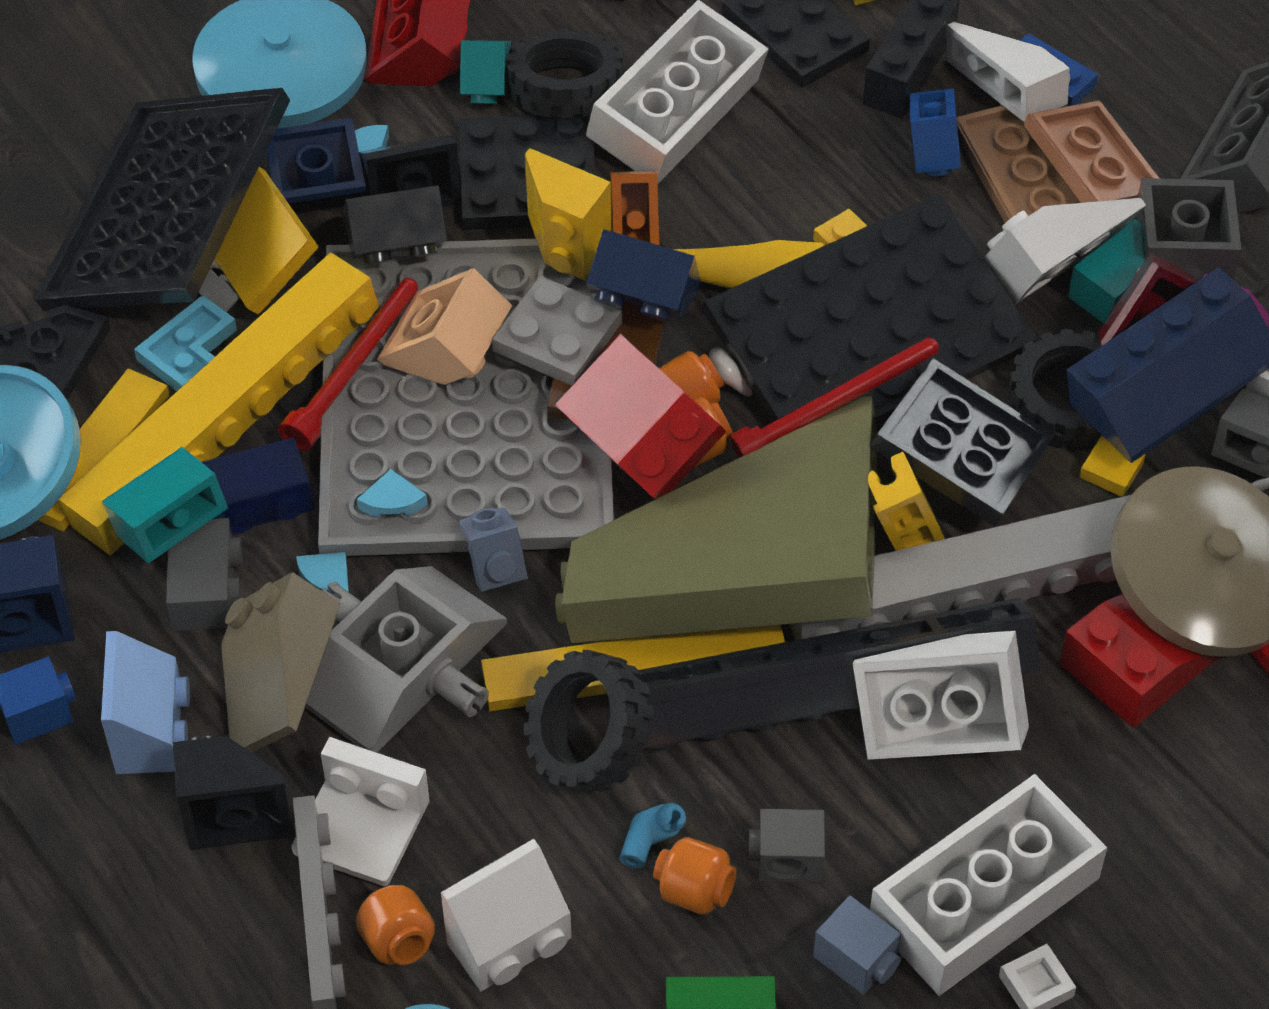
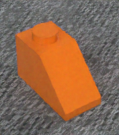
(635, 205)

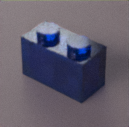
(262, 484)

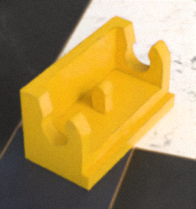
(904, 507)

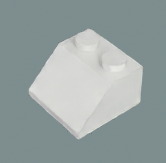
(506, 916)

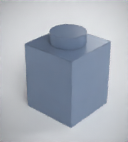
(857, 945)

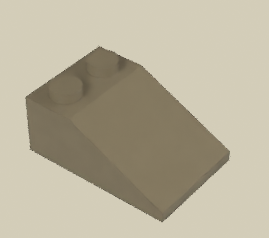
(273, 658)

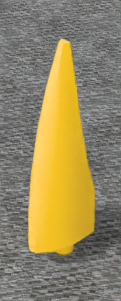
(738, 264)

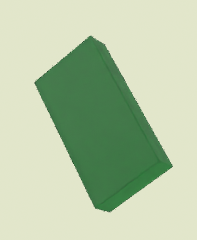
(720, 992)

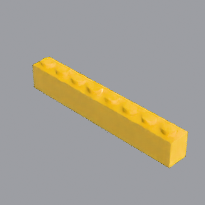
(231, 389)

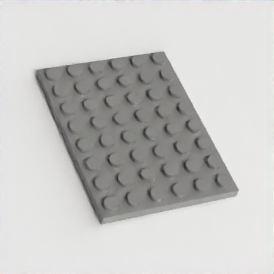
(459, 441)

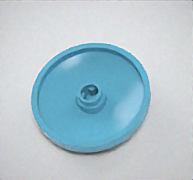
(290, 44)
(36, 447)

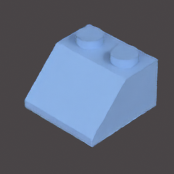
(142, 705)

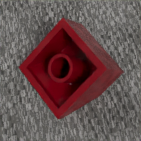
(1151, 288)

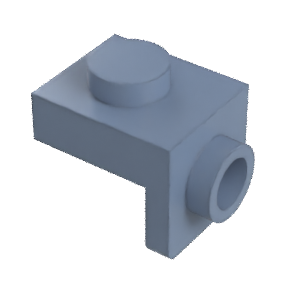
(494, 548)

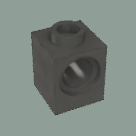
(789, 845)

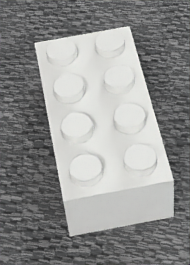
(676, 91)
(988, 883)

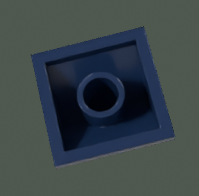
(316, 161)

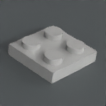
(556, 330)

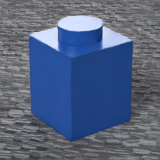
(35, 700)

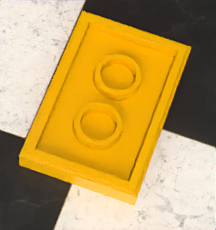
(263, 244)

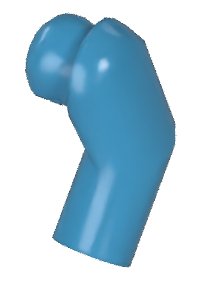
(648, 829)

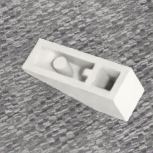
(1009, 70)

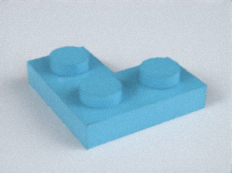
(185, 342)

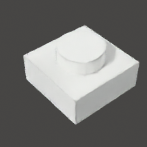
(1037, 980)

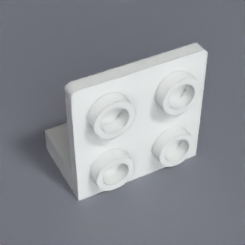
(370, 809)

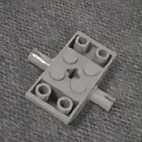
(399, 654)

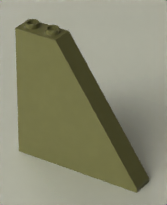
(741, 547)

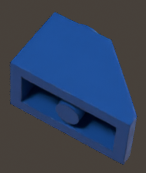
(935, 132)

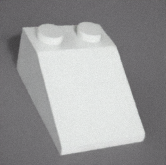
(1053, 240)
(943, 697)

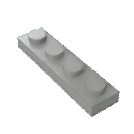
(317, 882)

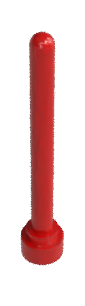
(306, 421)
(749, 440)

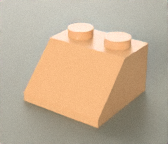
(447, 329)

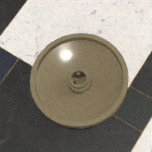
(1197, 559)

